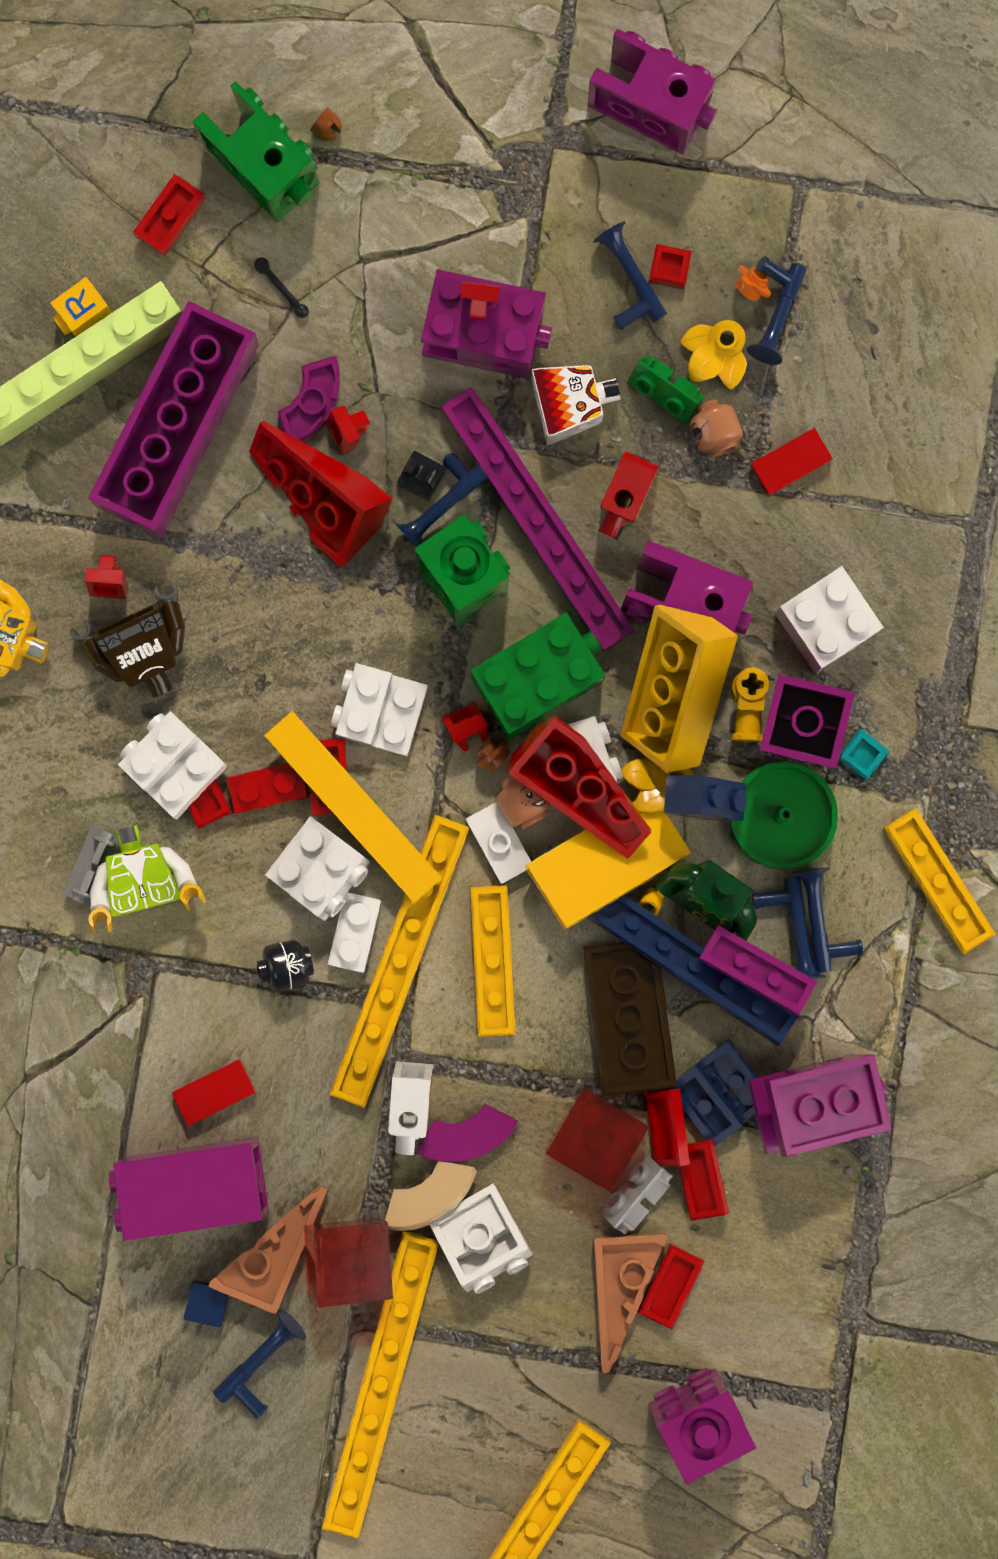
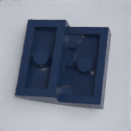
(718, 1092)

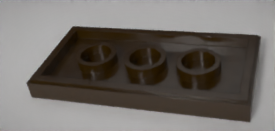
(628, 1020)

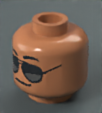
(716, 428)

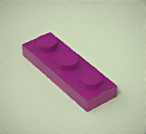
(757, 970)

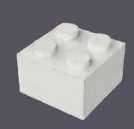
(828, 619)

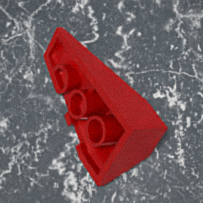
(331, 497)
(572, 778)

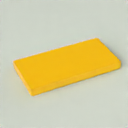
(590, 874)

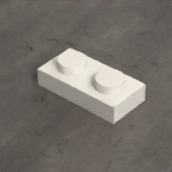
(354, 932)

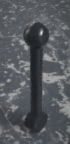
(262, 266)

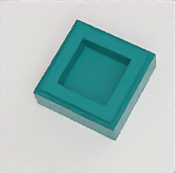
(863, 754)

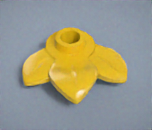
(714, 358)
(651, 782)

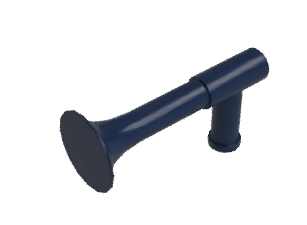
(649, 301)
(766, 349)
(466, 484)
(794, 900)
(821, 949)
(234, 1384)

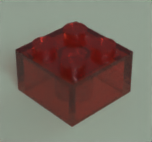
(596, 1139)
(348, 1262)

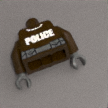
(138, 644)

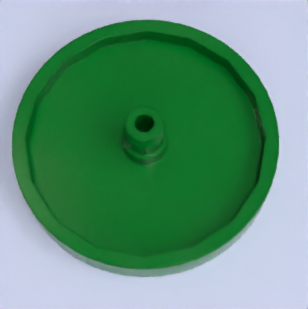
(786, 816)

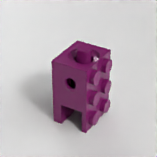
(663, 98)
(500, 342)
(692, 588)
(820, 1104)
(700, 1425)

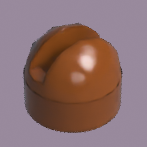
(324, 123)

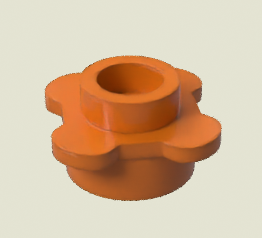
(752, 283)

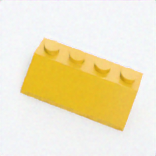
(678, 687)

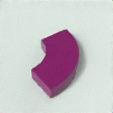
(315, 400)
(468, 1138)

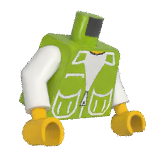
(139, 879)

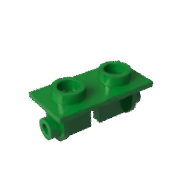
(652, 379)

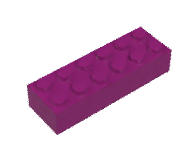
(174, 419)

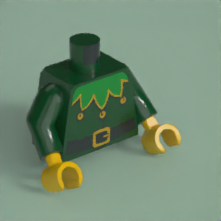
(708, 895)

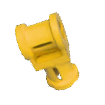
(749, 707)

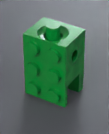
(262, 156)
(462, 568)
(538, 675)

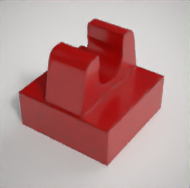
(480, 296)
(346, 428)
(106, 580)
(465, 723)

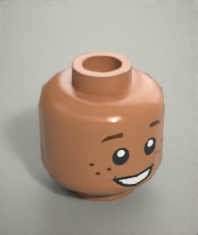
(521, 804)

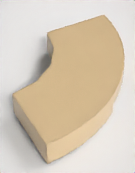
(431, 1199)

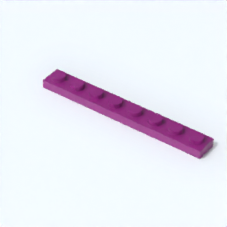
(537, 519)

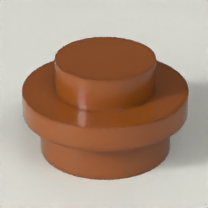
(492, 754)

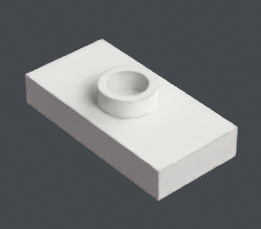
(499, 842)

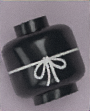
(285, 966)

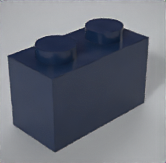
(705, 798)

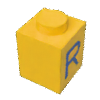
(79, 308)

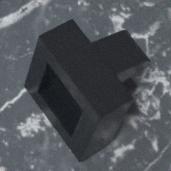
(421, 475)

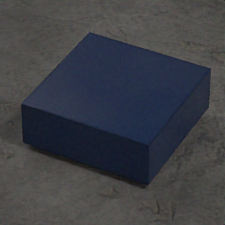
(205, 1305)

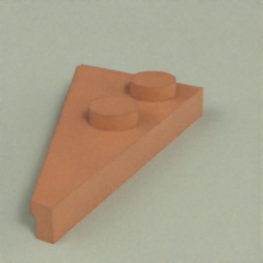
(267, 1265)
(622, 1273)

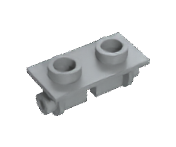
(92, 854)
(624, 1207)

